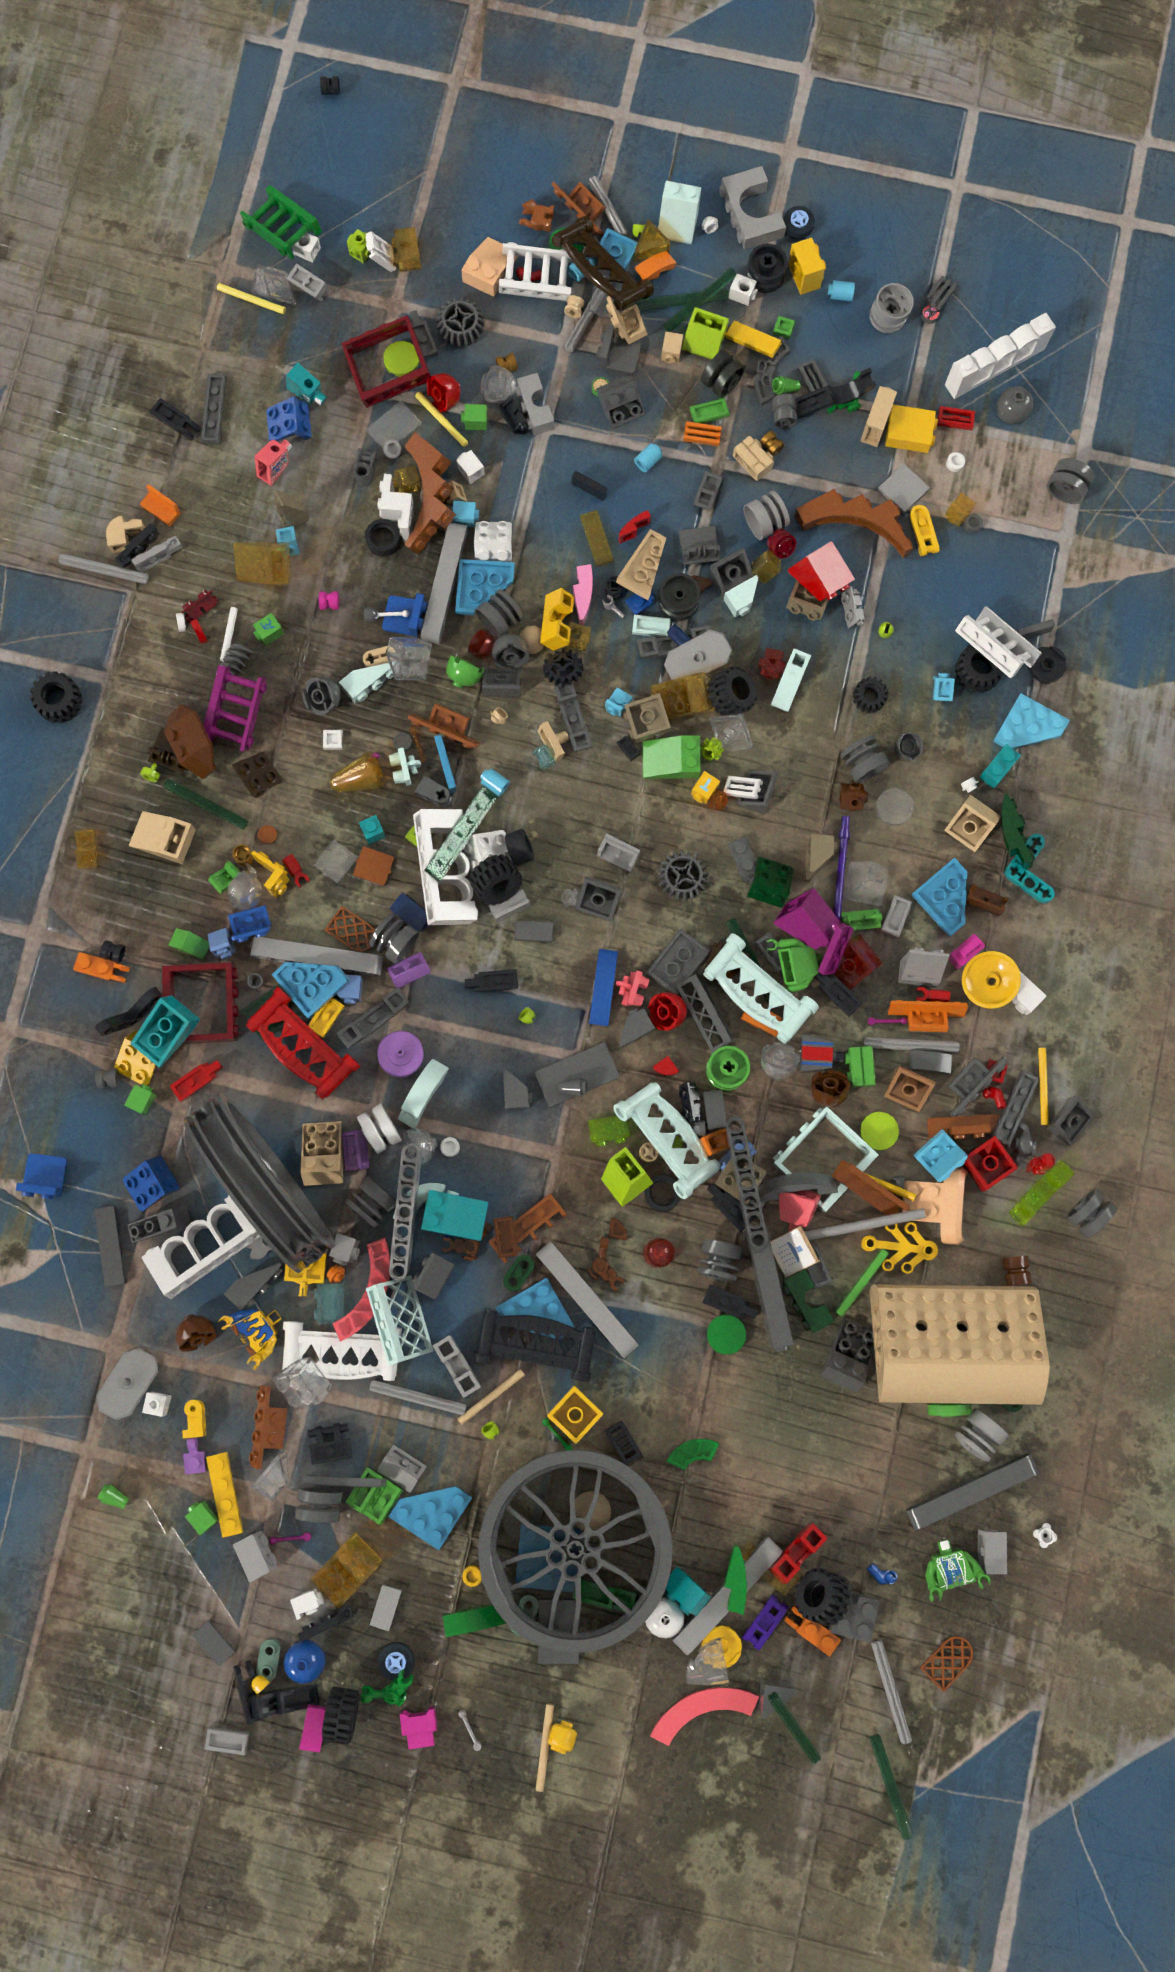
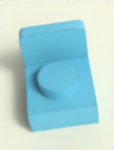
(288, 535)
(943, 687)
(616, 703)

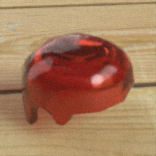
(481, 644)
(658, 1252)

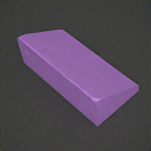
(408, 970)
(355, 1150)

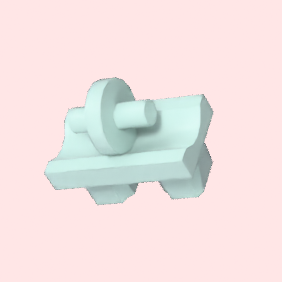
(400, 759)

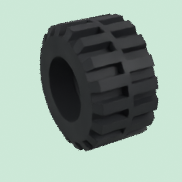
(970, 677)
(50, 684)
(731, 691)
(495, 879)
(835, 1598)
(340, 1715)

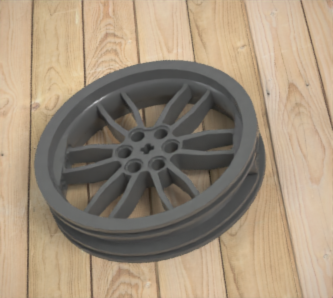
(259, 1183)
(496, 1579)

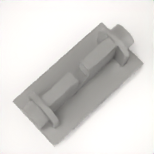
(850, 601)

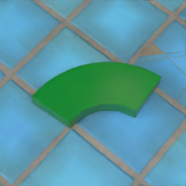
(691, 1451)

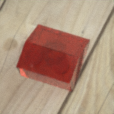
(857, 962)

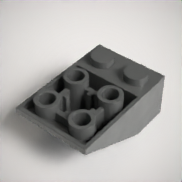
(849, 1355)

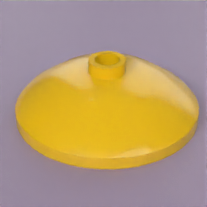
(983, 968)

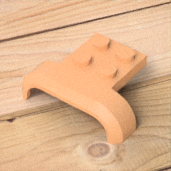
(941, 1204)

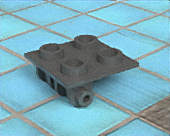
(699, 545)

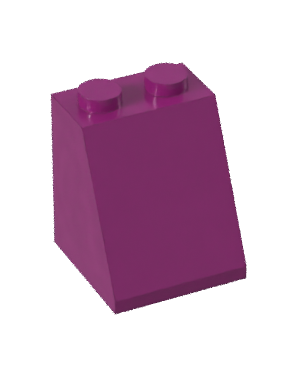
(808, 919)

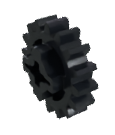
(563, 667)

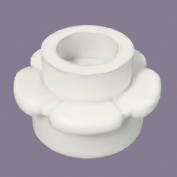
(710, 224)
(969, 785)

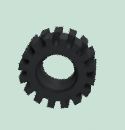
(869, 683)

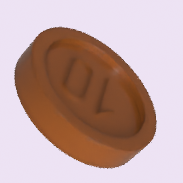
(267, 834)

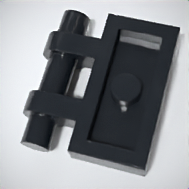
(330, 1450)

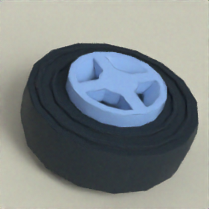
(801, 215)
(391, 1666)

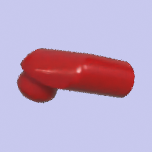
(536, 275)
(995, 1094)

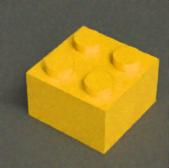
(806, 266)
(575, 1414)

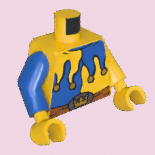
(254, 1331)

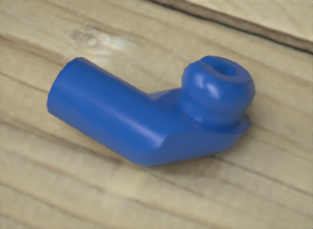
(882, 1577)

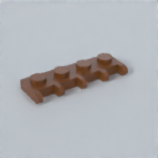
(532, 1220)

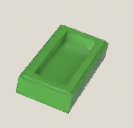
(709, 411)

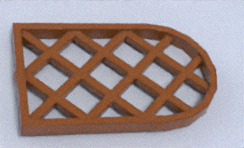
(327, 929)
(952, 1657)

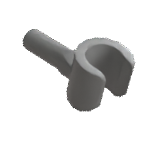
(608, 606)

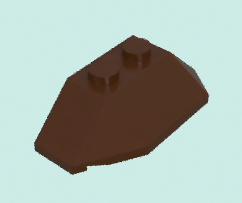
(190, 741)

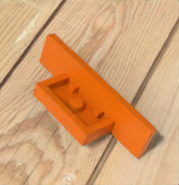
(927, 1015)

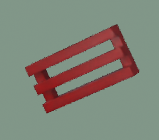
(956, 421)

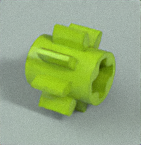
(712, 749)

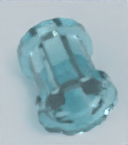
(543, 757)

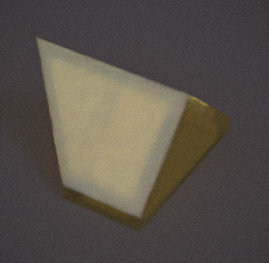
(651, 242)

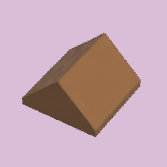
(909, 1088)

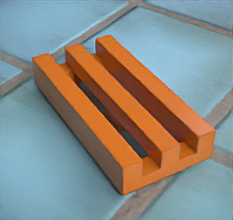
(702, 430)

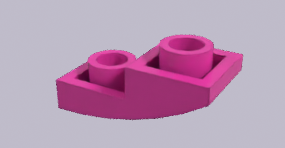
(312, 1731)

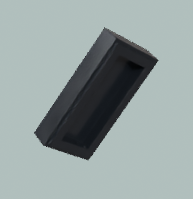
(589, 485)

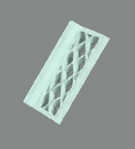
(387, 1323)

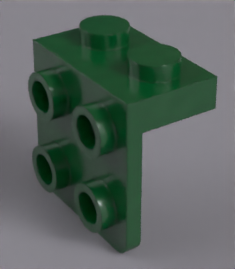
(771, 882)

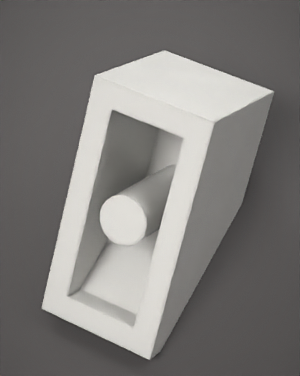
(1028, 996)

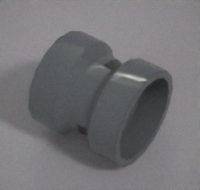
(107, 1078)

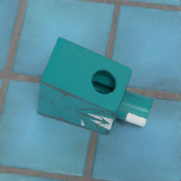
(304, 385)

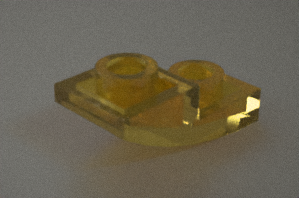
(86, 849)

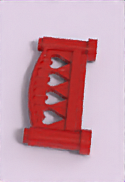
(336, 1068)

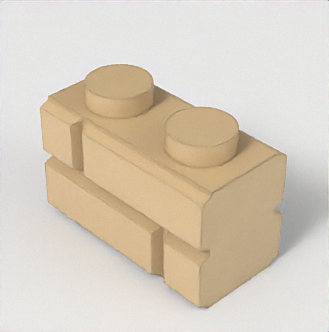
(753, 458)

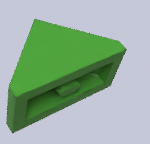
(189, 943)

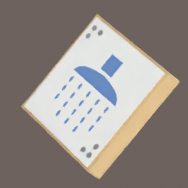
(793, 1252)

